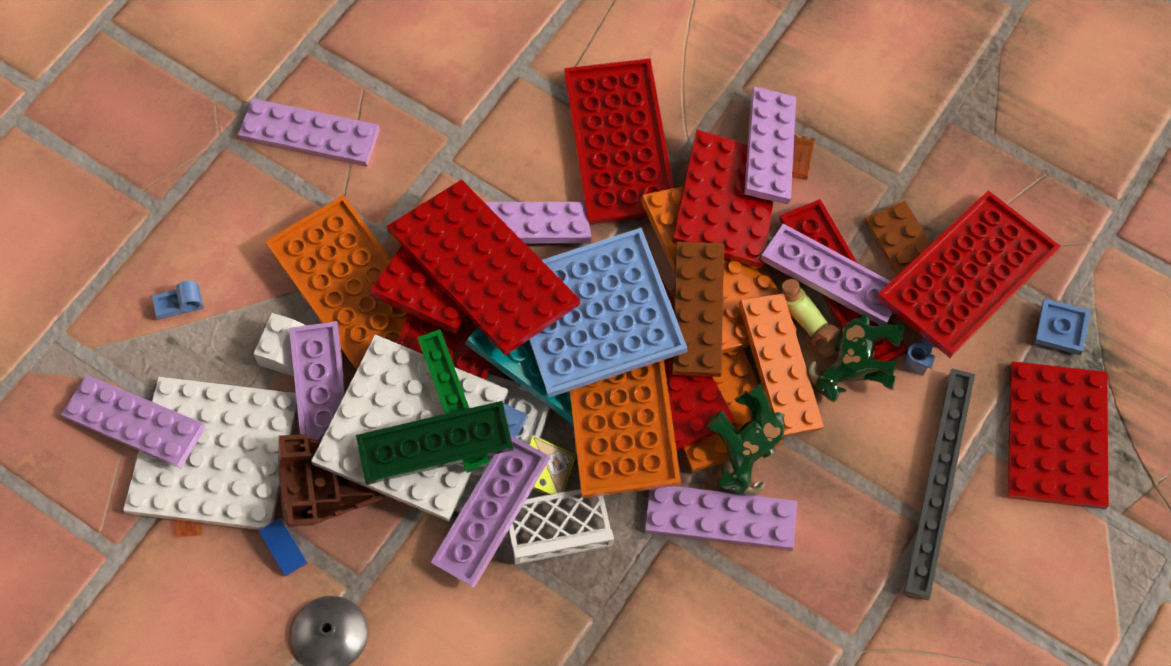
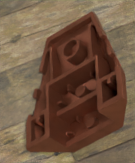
(313, 493)

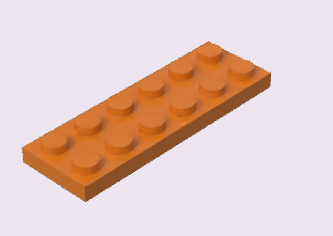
(780, 363)

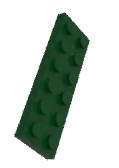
(434, 442)

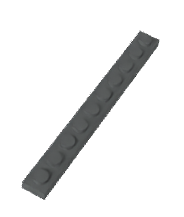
(939, 485)

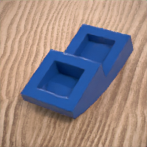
(282, 546)

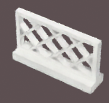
(567, 543)

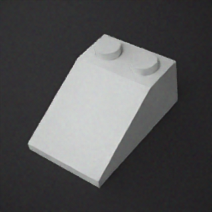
(275, 345)

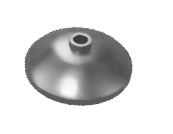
(340, 645)

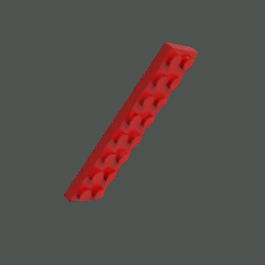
(818, 225)

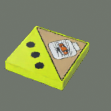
(557, 470)

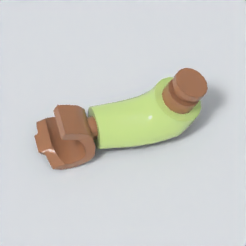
(810, 318)

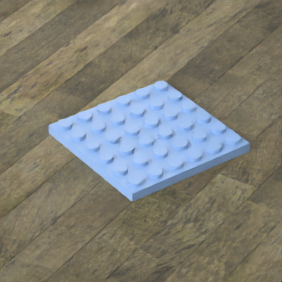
(620, 317)

